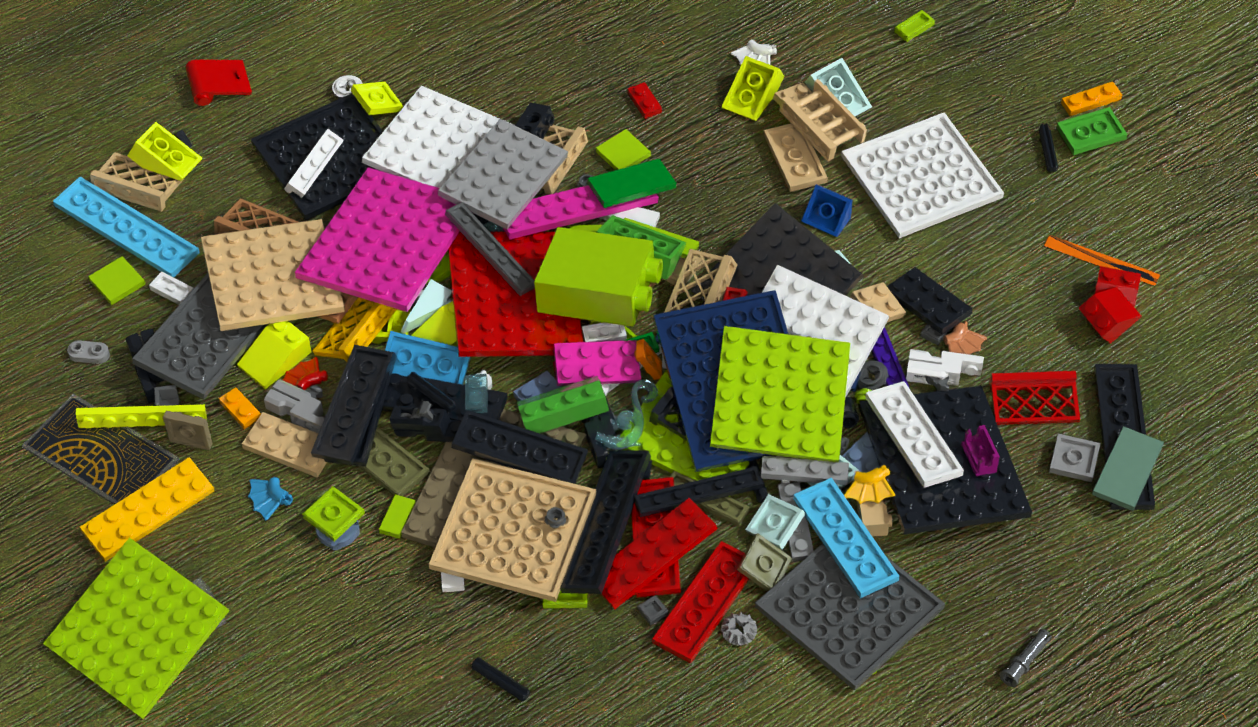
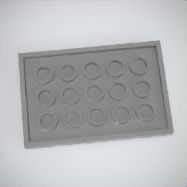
(503, 173)

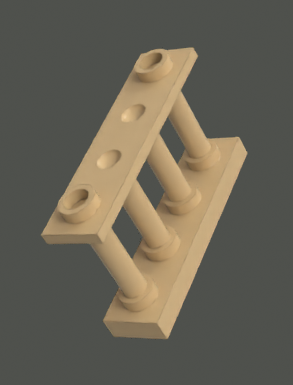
(814, 134)

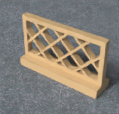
(574, 147)
(132, 190)
(715, 292)

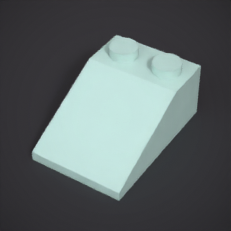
(842, 85)

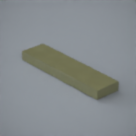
(725, 507)

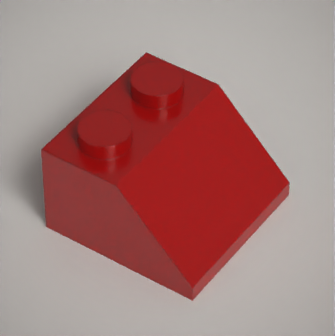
(1126, 281)
(1110, 313)

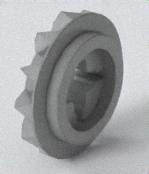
(735, 636)

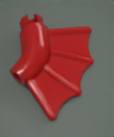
(306, 374)

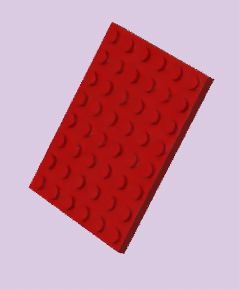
(491, 313)

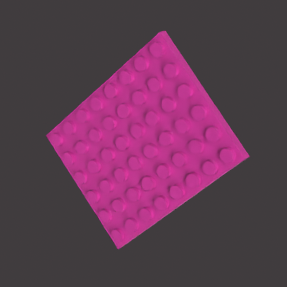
(382, 241)

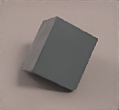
(166, 396)

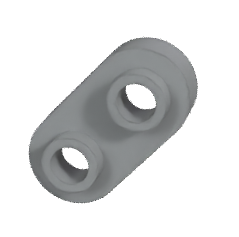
(87, 352)

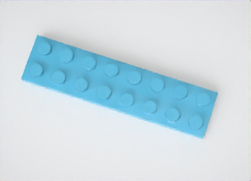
(126, 227)

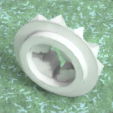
(340, 84)

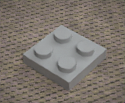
(1074, 457)

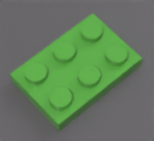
(1091, 131)

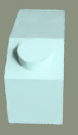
(430, 301)

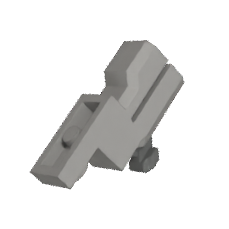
(298, 403)

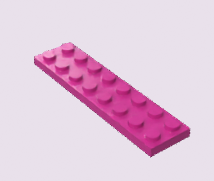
(566, 209)

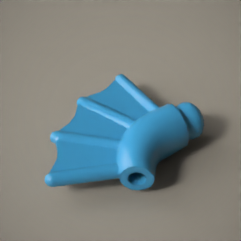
(268, 496)

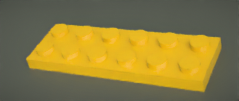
(147, 508)

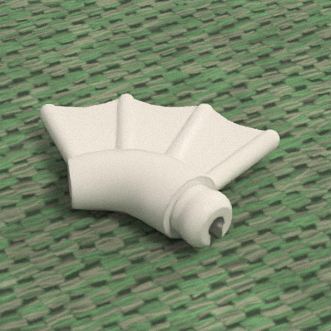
(756, 51)

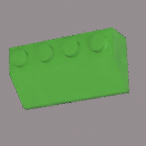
(665, 246)
(563, 405)

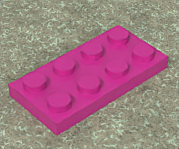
(609, 360)

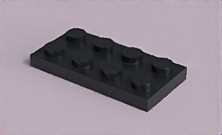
(929, 300)

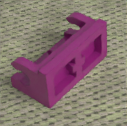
(981, 451)

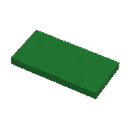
(631, 183)

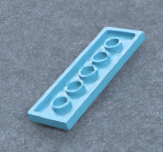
(846, 538)

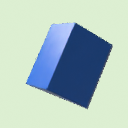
(828, 211)

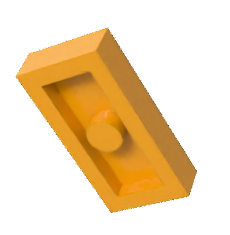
(240, 408)

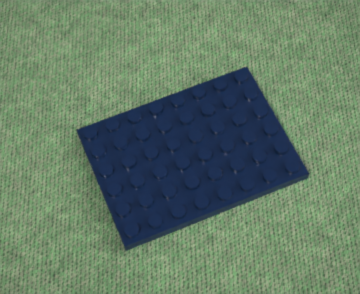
(692, 354)

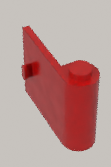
(216, 78)

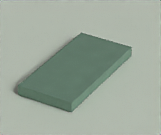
(1128, 468)

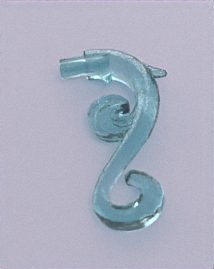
(626, 416)

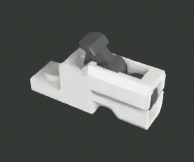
(941, 370)

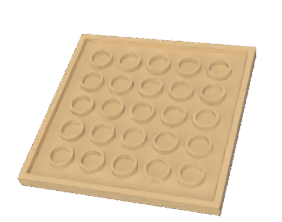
(256, 277)
(501, 532)

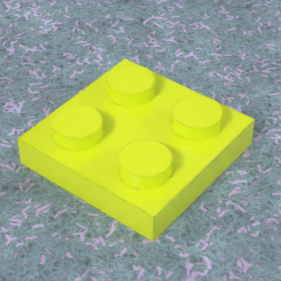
(376, 98)

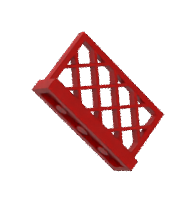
(1028, 382)

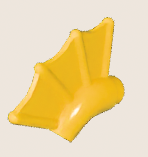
(870, 486)

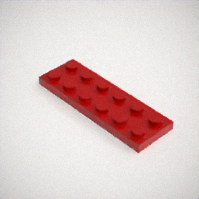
(656, 551)
(669, 580)
(703, 604)

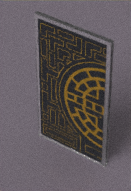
(102, 459)

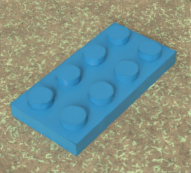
(427, 358)

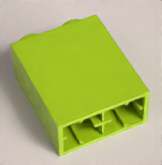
(597, 277)

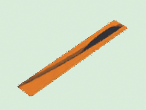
(1099, 259)

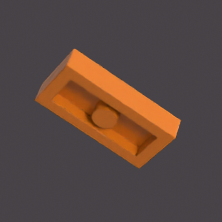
(648, 359)

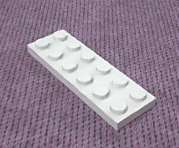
(914, 434)

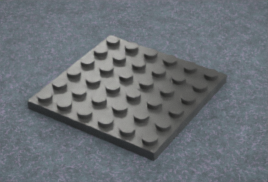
(839, 627)

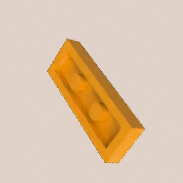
(1091, 98)

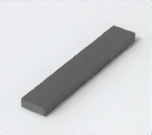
(490, 249)

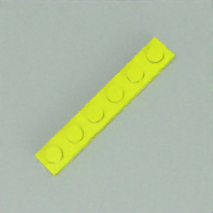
(132, 416)

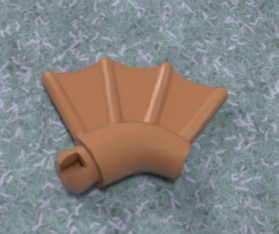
(963, 340)

